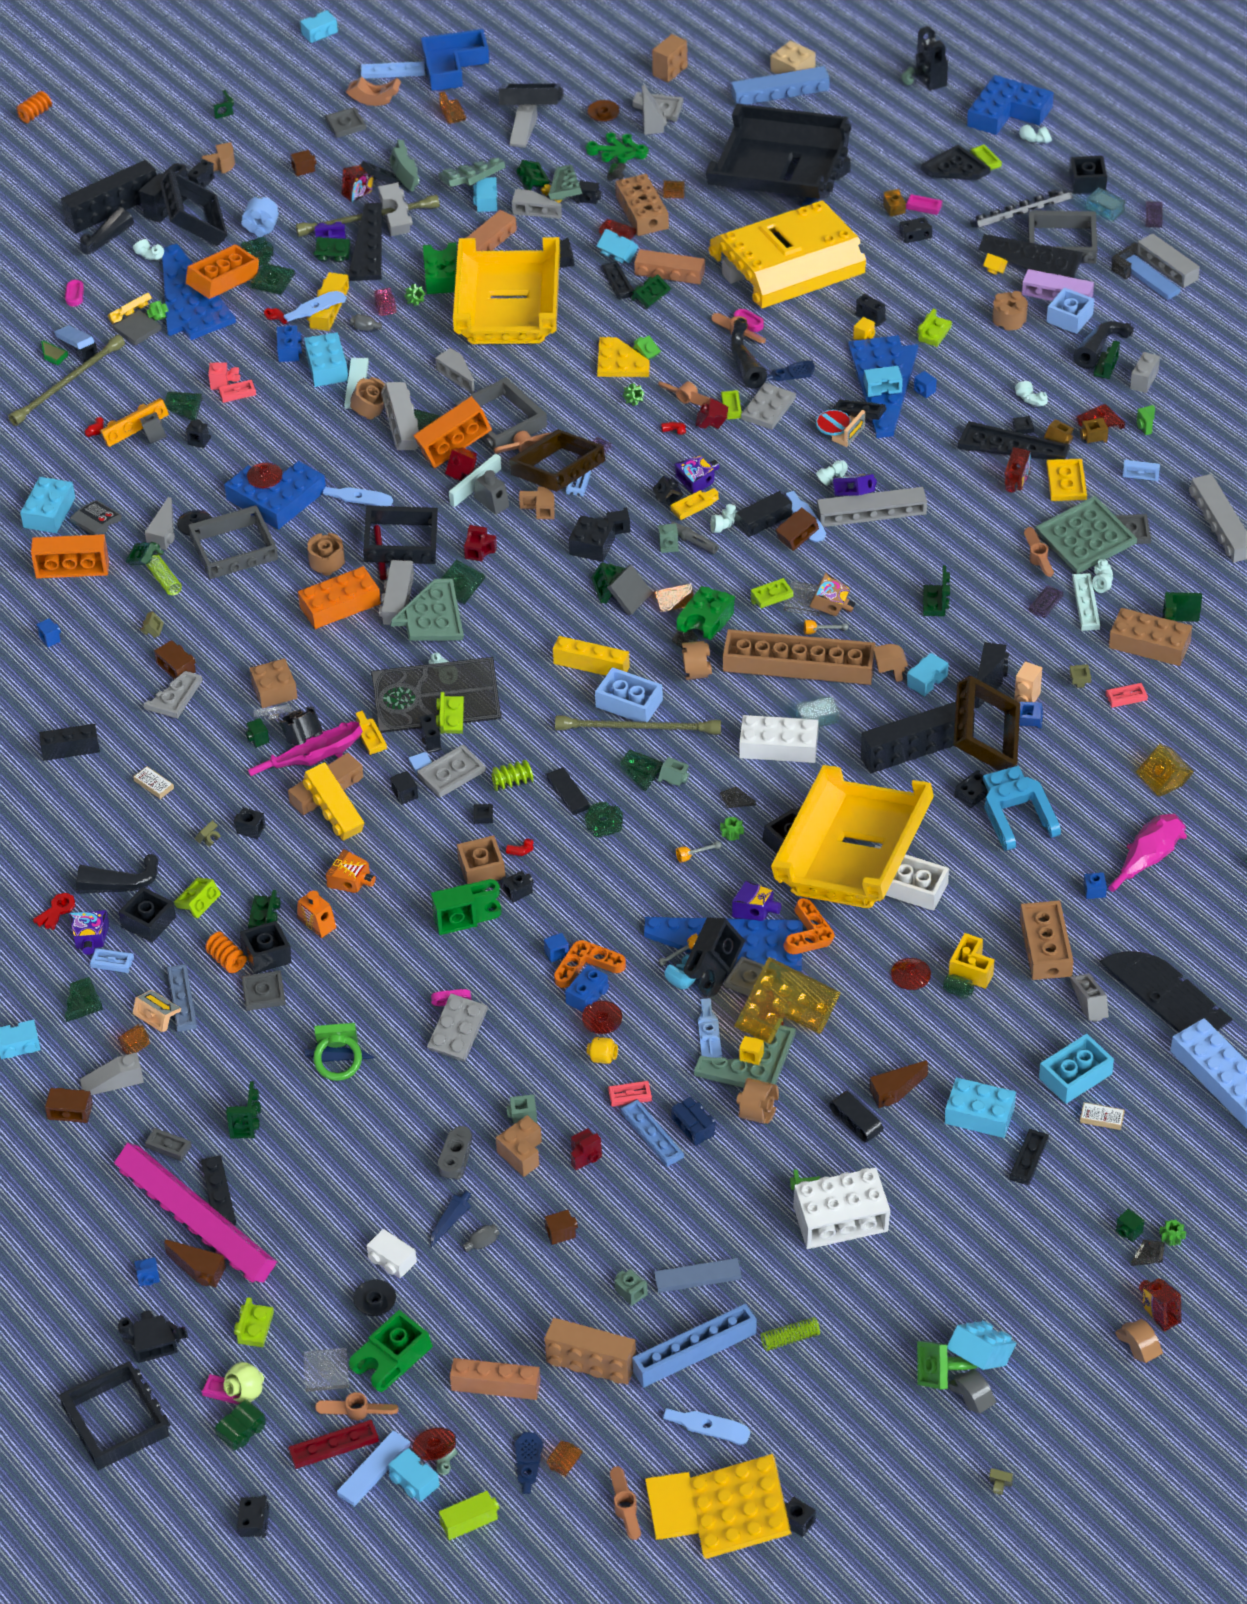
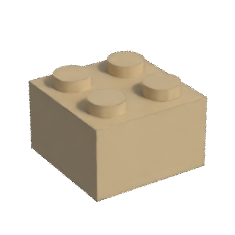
(792, 58)

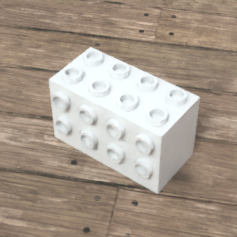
(841, 1208)

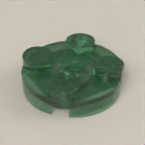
(259, 245)
(603, 828)

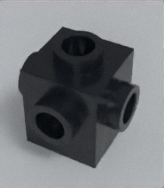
(667, 491)

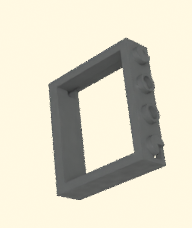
(1067, 219)
(535, 423)
(227, 523)

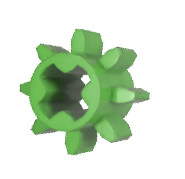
(418, 297)
(157, 310)
(633, 394)
(732, 828)
(1172, 1232)

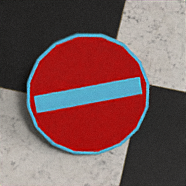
(832, 422)

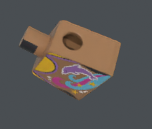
(831, 596)

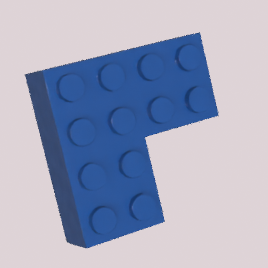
(449, 52)
(1007, 99)
(282, 502)

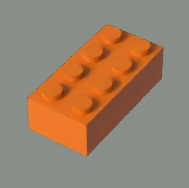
(222, 271)
(451, 431)
(70, 556)
(339, 597)

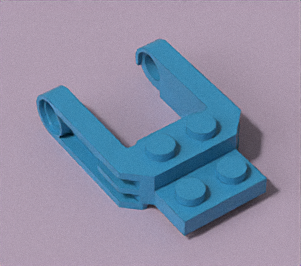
(1009, 789)

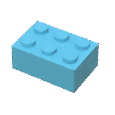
(326, 359)
(47, 505)
(1076, 1068)
(980, 1107)
(982, 1345)

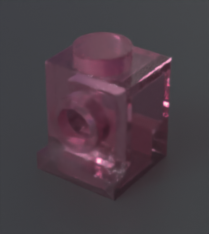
(385, 301)

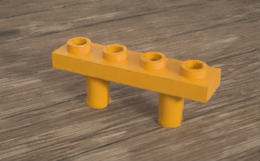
(131, 424)

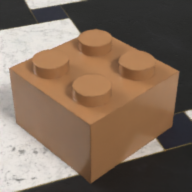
(669, 58)
(273, 683)
(481, 860)

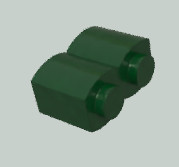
(240, 1425)

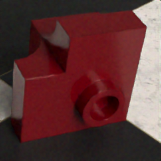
(711, 414)
(460, 463)
(479, 543)
(585, 1148)

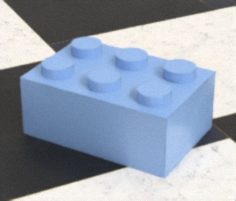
(628, 695)

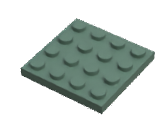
(1086, 534)

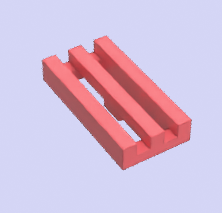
(237, 391)
(1126, 697)
(630, 1095)

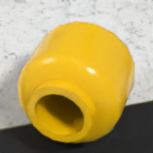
(602, 1050)

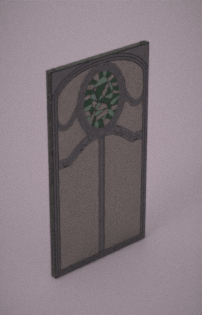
(413, 692)

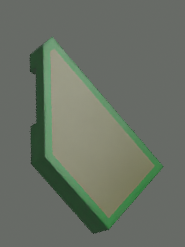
(53, 353)

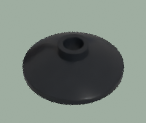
(189, 518)
(374, 1291)

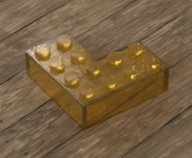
(787, 994)

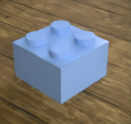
(1070, 310)

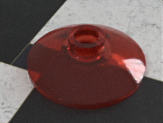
(264, 475)
(911, 973)
(602, 1017)
(434, 1443)

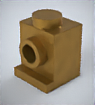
(894, 202)
(1094, 430)
(1059, 432)

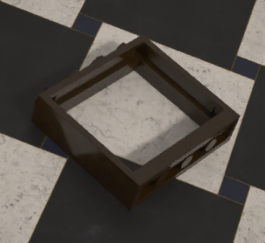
(523, 463)
(963, 729)

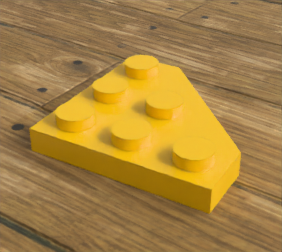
(620, 360)

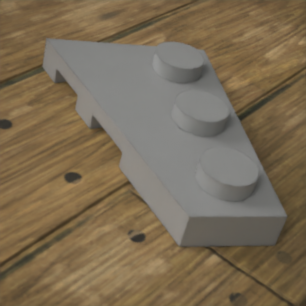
(670, 105)
(176, 696)

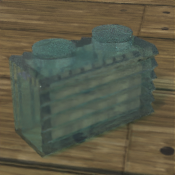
(1105, 204)
(821, 709)

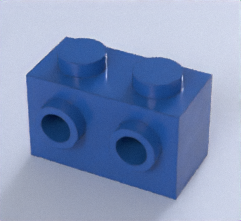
(288, 343)
(586, 988)

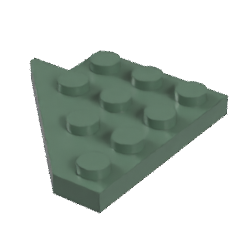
(472, 173)
(432, 614)

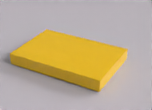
(1066, 479)
(672, 1505)

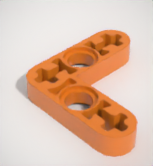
(820, 934)
(587, 956)

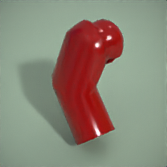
(275, 314)
(671, 426)
(94, 429)
(521, 850)

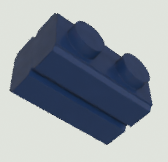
(693, 1120)

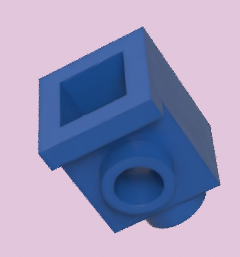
(1031, 714)

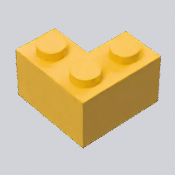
(970, 962)

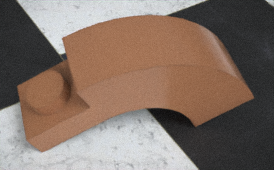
(373, 94)

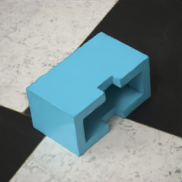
(319, 27)
(485, 195)
(619, 247)
(883, 380)
(926, 673)
(18, 1039)
(415, 1479)

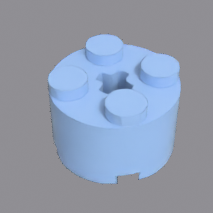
(260, 216)

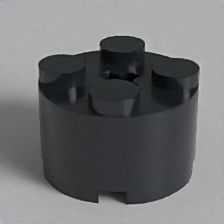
(301, 725)

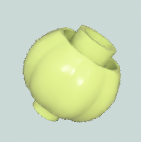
(243, 1379)

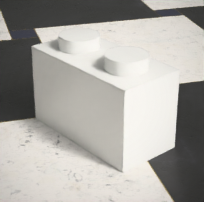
(391, 1253)

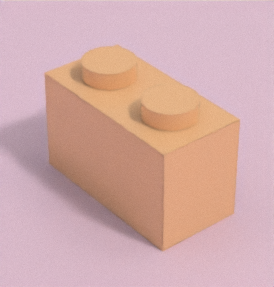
(1028, 683)

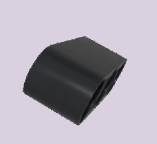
(856, 1116)

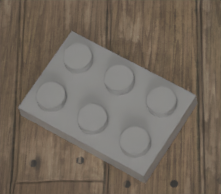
(768, 406)
(451, 771)
(457, 1027)

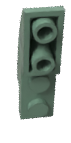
(403, 166)

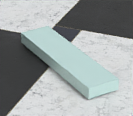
(357, 371)
(467, 485)
(1086, 602)

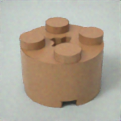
(1010, 310)
(367, 397)
(325, 553)
(696, 660)
(757, 1101)

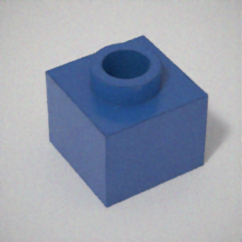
(925, 384)
(48, 632)
(1095, 885)
(556, 947)

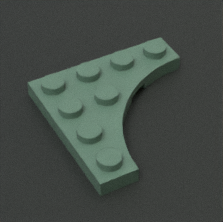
(736, 1072)

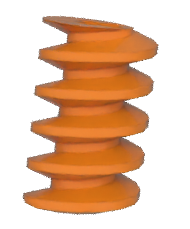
(33, 106)
(225, 952)

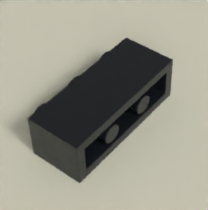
(763, 514)
(69, 742)

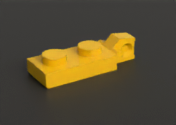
(128, 309)
(694, 503)
(371, 735)

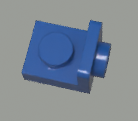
(147, 1271)

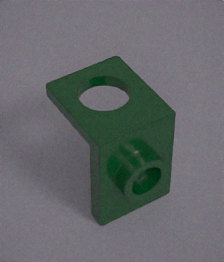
(228, 104)

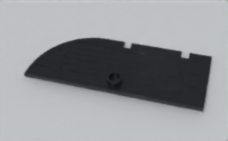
(1161, 989)

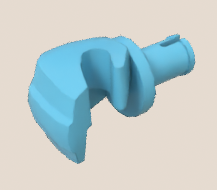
(676, 975)

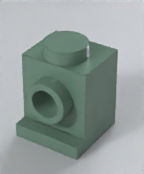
(668, 538)
(674, 772)
(522, 1106)
(630, 1286)

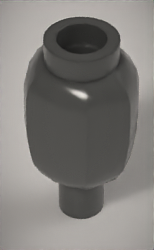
(364, 323)
(482, 1237)

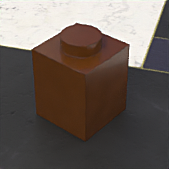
(303, 162)
(560, 1226)

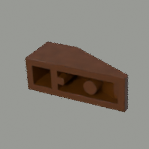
(895, 1084)
(199, 1264)

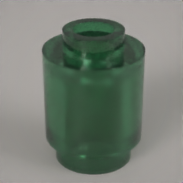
(958, 986)

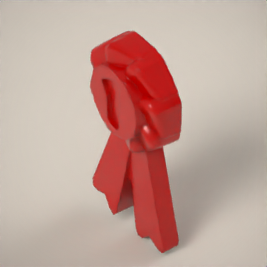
(61, 904)

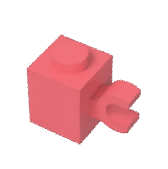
(220, 376)

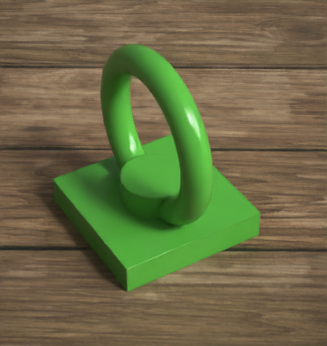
(337, 1036)
(934, 1364)

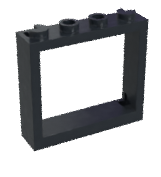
(530, 94)
(173, 187)
(400, 516)
(99, 1385)

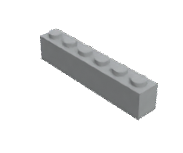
(872, 507)
(1220, 516)

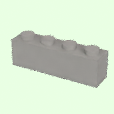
(1168, 260)
(400, 415)
(396, 589)

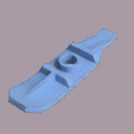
(316, 305)
(366, 496)
(820, 534)
(709, 1039)
(720, 1427)

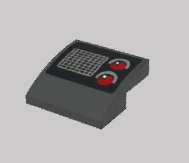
(95, 517)

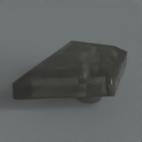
(616, 171)
(682, 637)
(736, 797)
(1149, 1253)

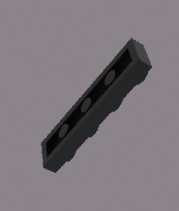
(218, 1187)

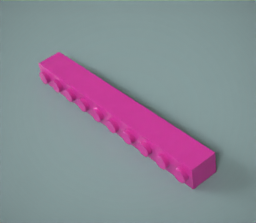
(195, 1212)

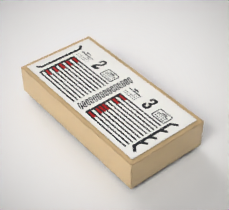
(153, 782)
(1102, 1116)

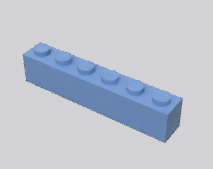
(780, 86)
(694, 1345)

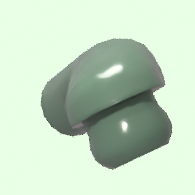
(906, 76)
(443, 1465)

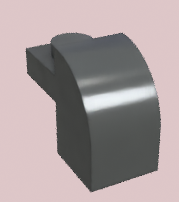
(153, 427)
(974, 1390)

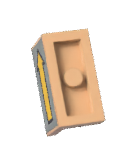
(852, 430)
(155, 1010)

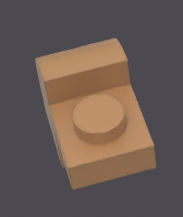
(223, 158)
(541, 500)
(889, 658)
(1141, 1339)

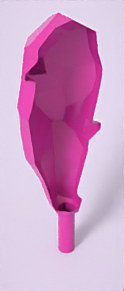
(318, 748)
(1150, 846)

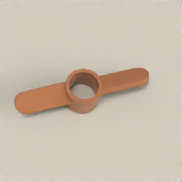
(729, 324)
(686, 393)
(521, 441)
(1038, 552)
(344, 1407)
(624, 1495)

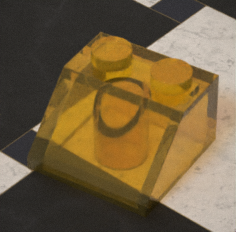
(1164, 770)

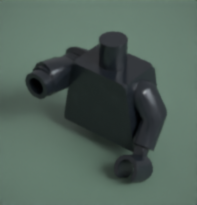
(151, 1336)

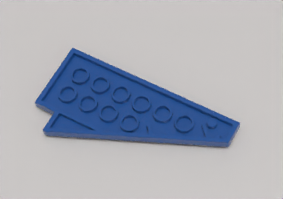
(187, 307)
(878, 354)
(761, 938)

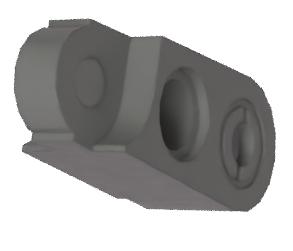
(455, 1153)

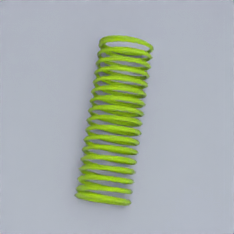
(166, 577)
(783, 1334)

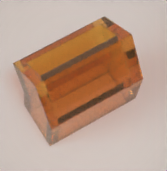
(674, 189)
(134, 1039)
(564, 1457)

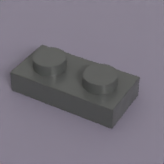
(168, 1144)

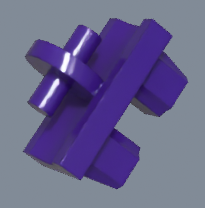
(335, 230)

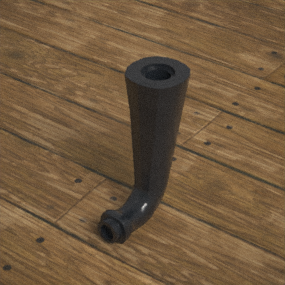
(114, 225)
(1090, 348)
(751, 370)
(103, 880)

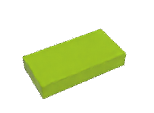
(987, 156)
(732, 400)

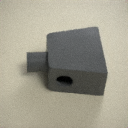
(491, 492)

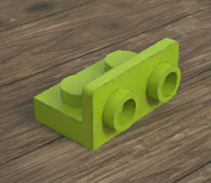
(933, 329)
(771, 593)
(451, 714)
(198, 896)
(253, 1324)

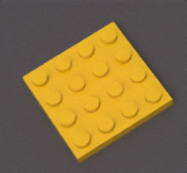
(739, 1506)

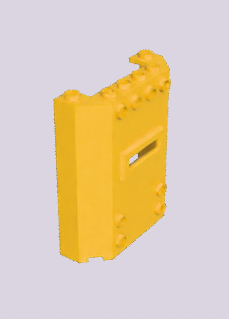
(820, 253)
(506, 274)
(826, 868)

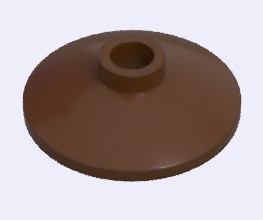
(603, 110)

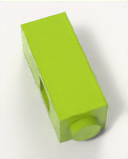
(468, 1515)

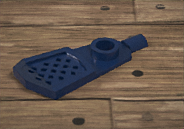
(798, 370)
(524, 1462)

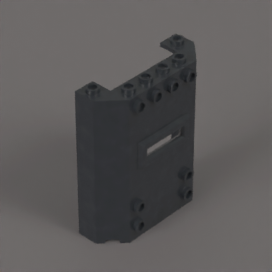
(769, 139)

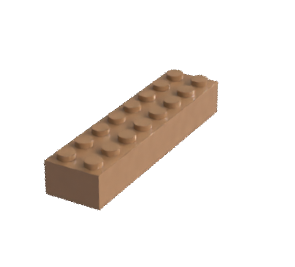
(799, 657)

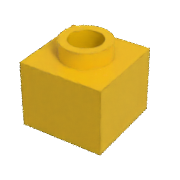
(995, 264)
(864, 329)
(751, 1050)

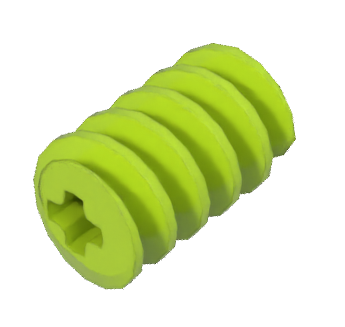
(511, 774)

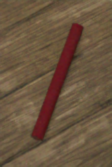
(378, 541)

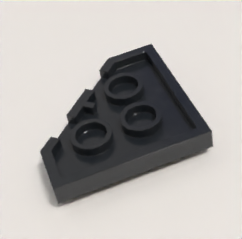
(956, 164)

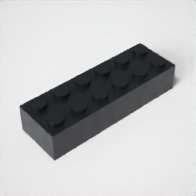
(100, 199)
(909, 738)

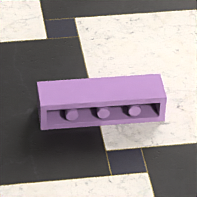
(1048, 285)

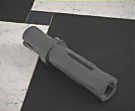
(687, 534)

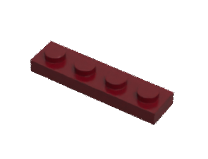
(333, 1444)

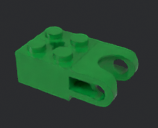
(440, 269)
(706, 611)
(465, 906)
(391, 1350)

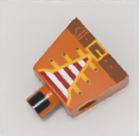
(349, 873)
(316, 914)

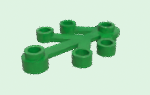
(618, 150)

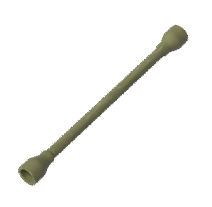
(306, 228)
(19, 415)
(564, 723)

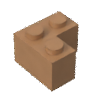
(518, 1145)

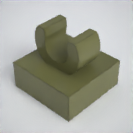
(152, 624)
(1080, 675)
(208, 832)
(1000, 1480)

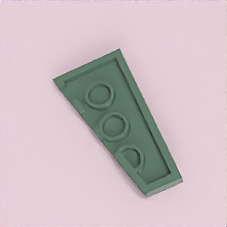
(564, 183)

